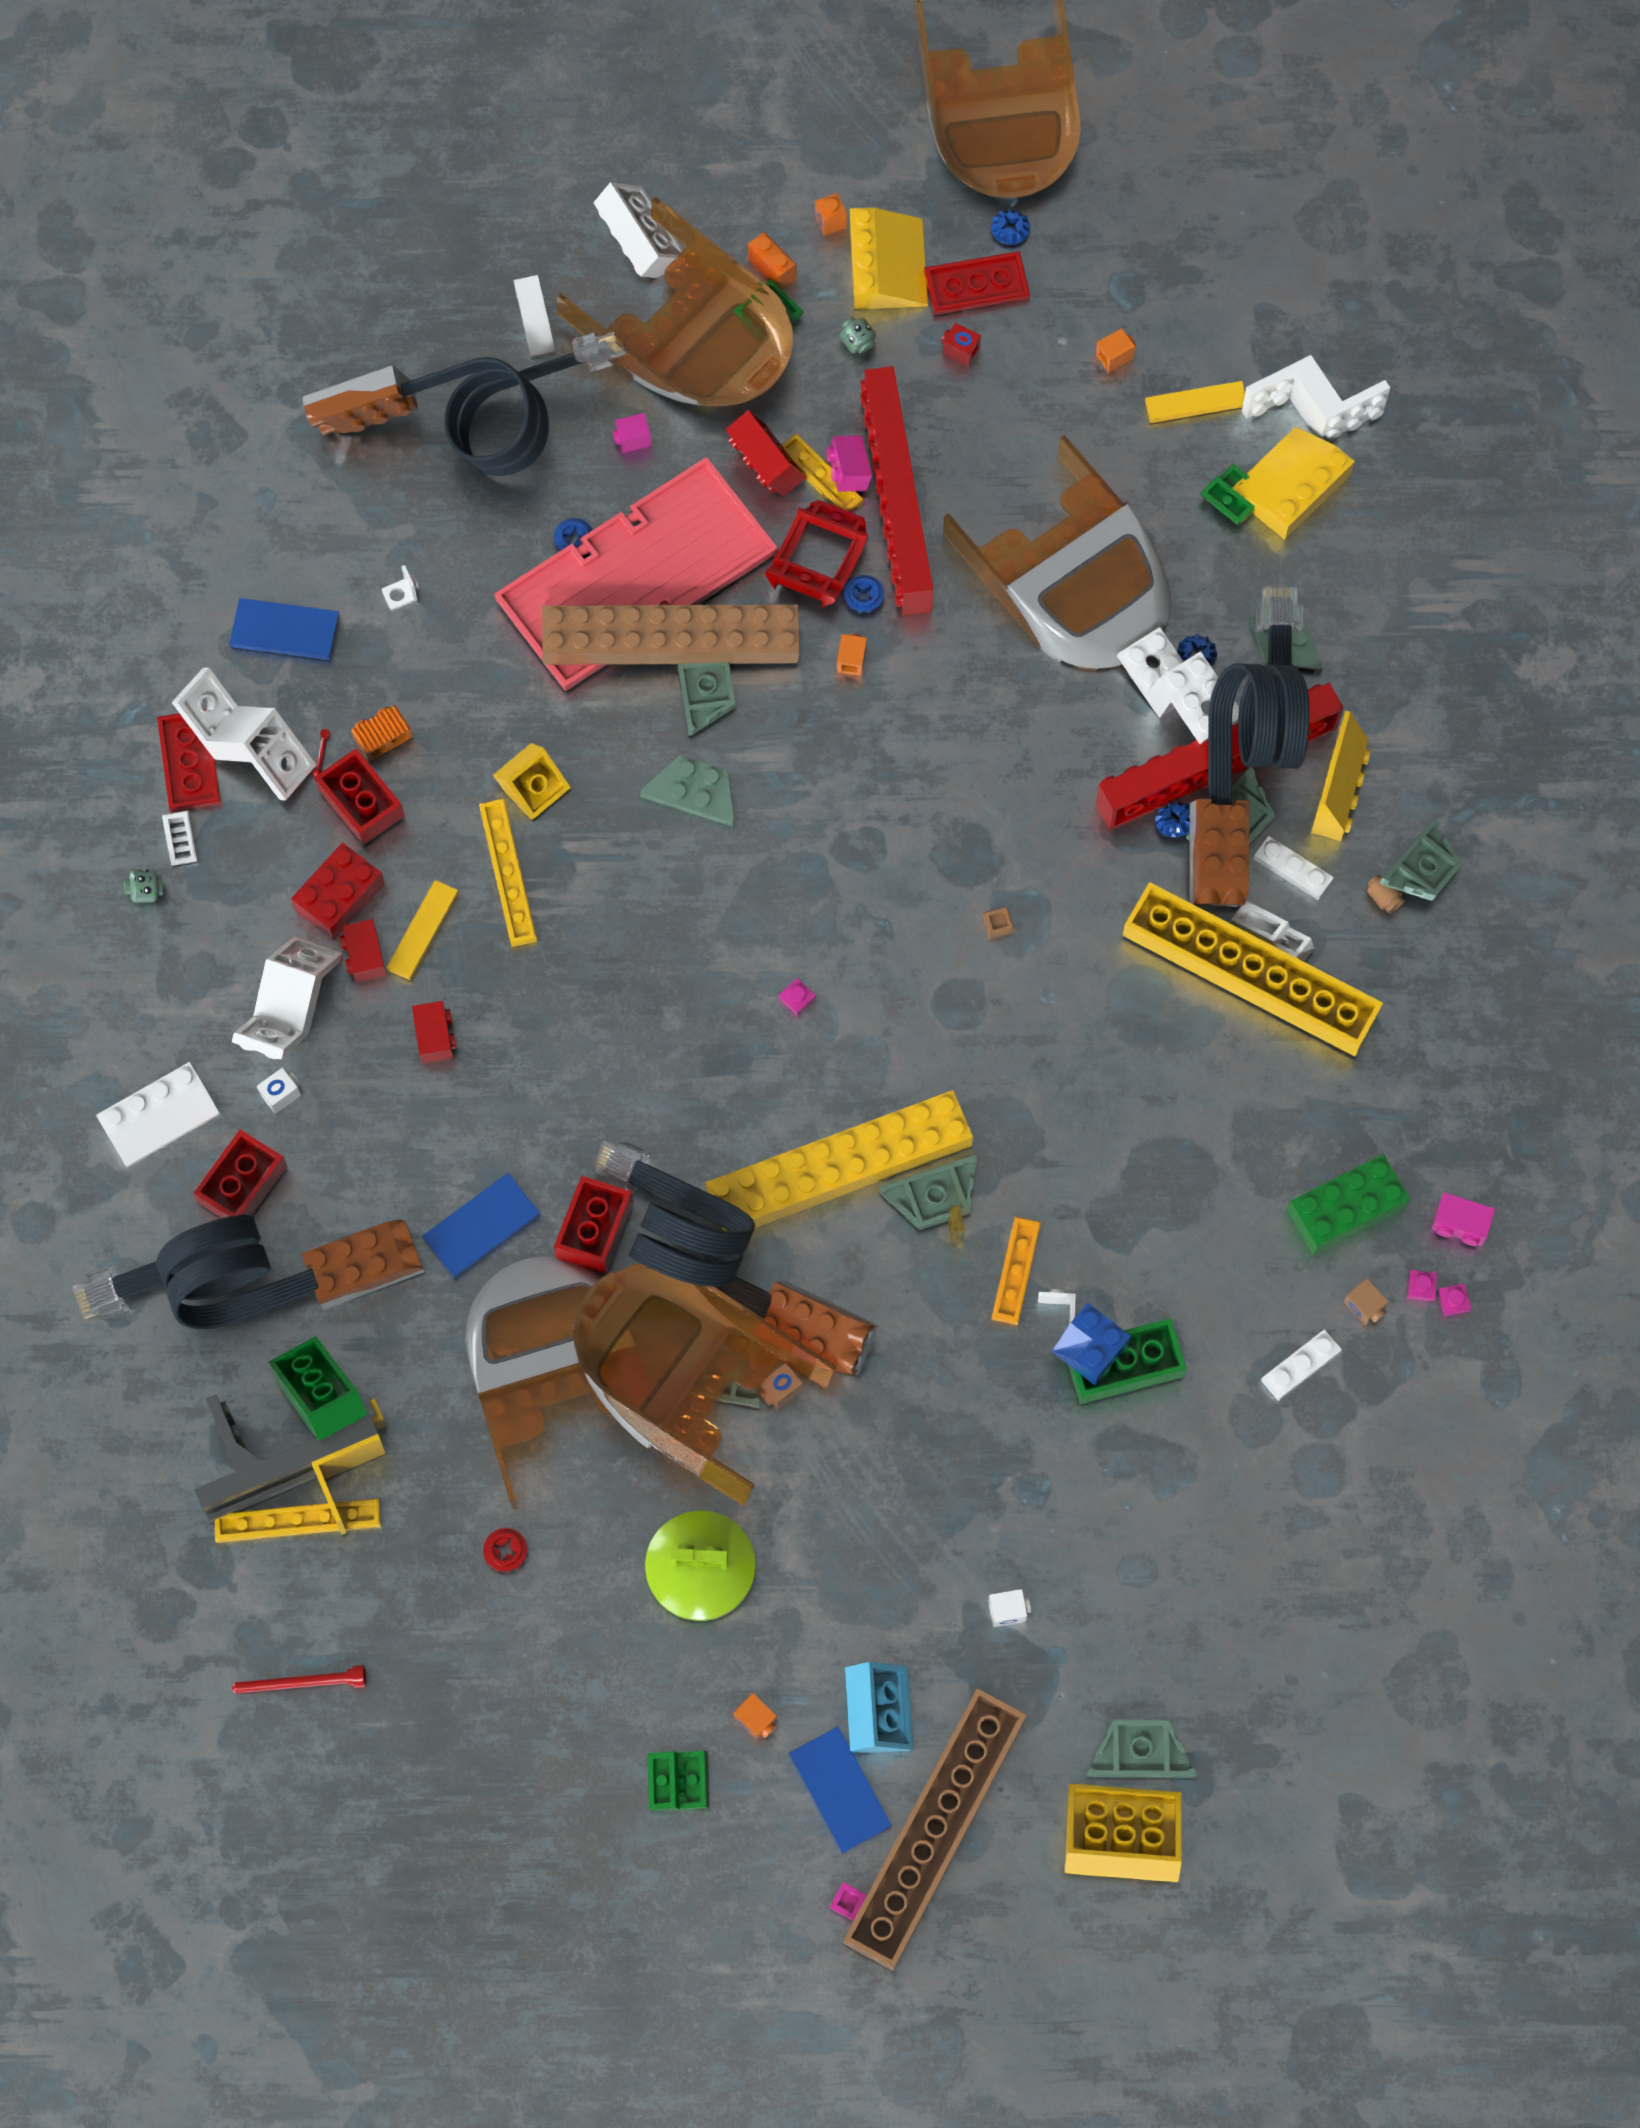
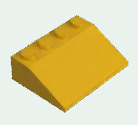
(887, 259)
(1294, 480)
(1342, 780)
(1123, 1833)

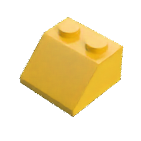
(532, 780)

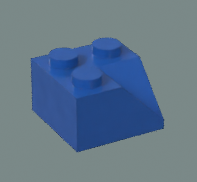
(1091, 1343)

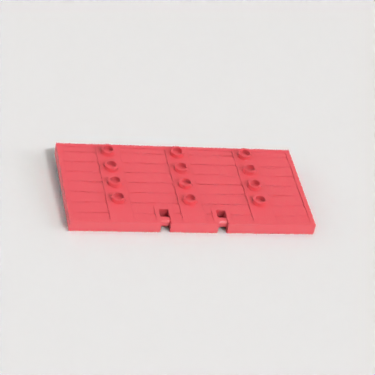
(684, 550)

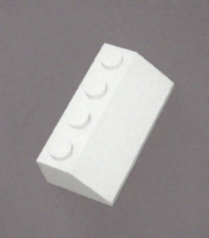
(642, 239)
(158, 1114)

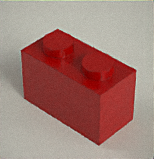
(363, 950)
(432, 1031)

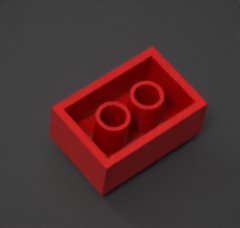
(764, 454)
(359, 796)
(338, 891)
(240, 1177)
(593, 1224)

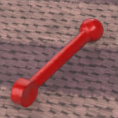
(325, 735)

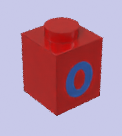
(961, 344)

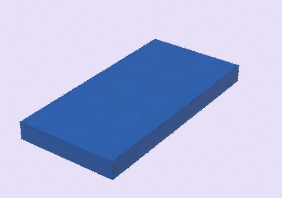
(284, 629)
(481, 1225)
(840, 1790)

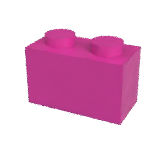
(849, 463)
(1462, 1219)

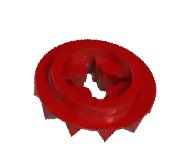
(500, 1538)

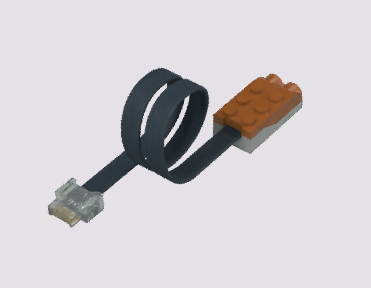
(391, 394)
(1270, 731)
(227, 1257)
(811, 1320)

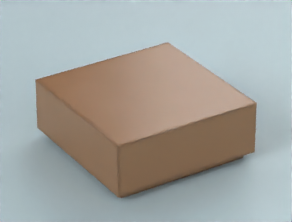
(998, 922)

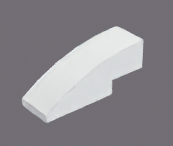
(534, 316)
(1273, 931)

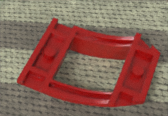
(805, 580)

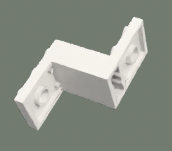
(1315, 399)
(1173, 682)
(244, 733)
(287, 998)

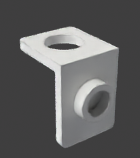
(407, 585)
(1059, 1296)

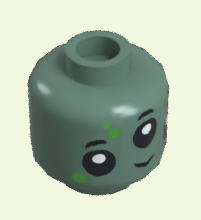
(857, 335)
(143, 886)

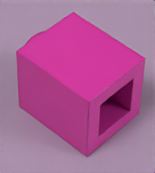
(632, 433)

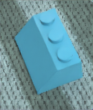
(879, 1708)

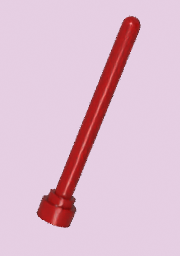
(354, 1677)

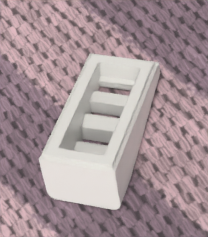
(178, 818)

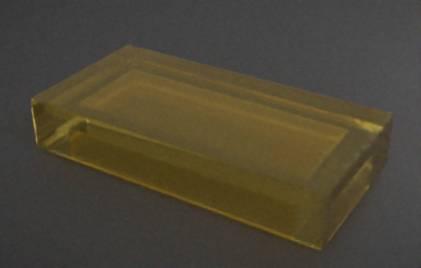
(956, 1226)

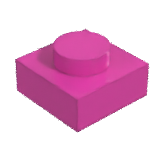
(797, 996)
(1421, 1285)
(1454, 1300)
(848, 1901)

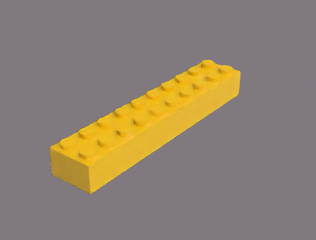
(1252, 969)
(846, 1160)

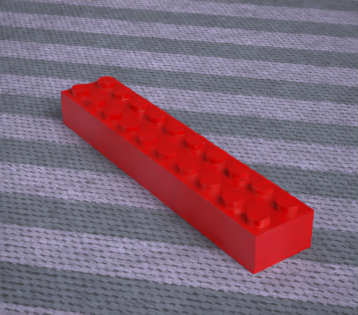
(896, 491)
(1186, 767)

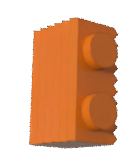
(771, 260)
(381, 732)

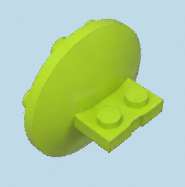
(700, 1565)

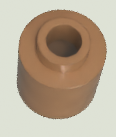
(1385, 897)

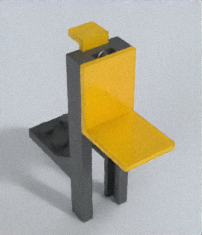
(262, 1479)

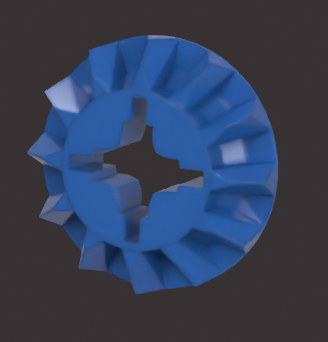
(1008, 235)
(567, 528)
(864, 583)
(1199, 642)
(1169, 826)

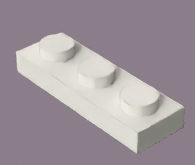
(1293, 868)
(1301, 1365)

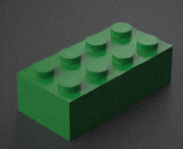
(1348, 1204)
(1148, 1360)
(317, 1388)

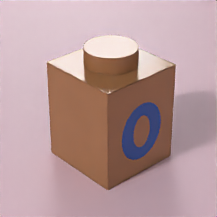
(1366, 1302)
(780, 1387)

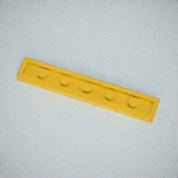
(508, 872)
(297, 1520)

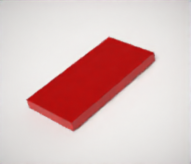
(976, 283)
(187, 766)

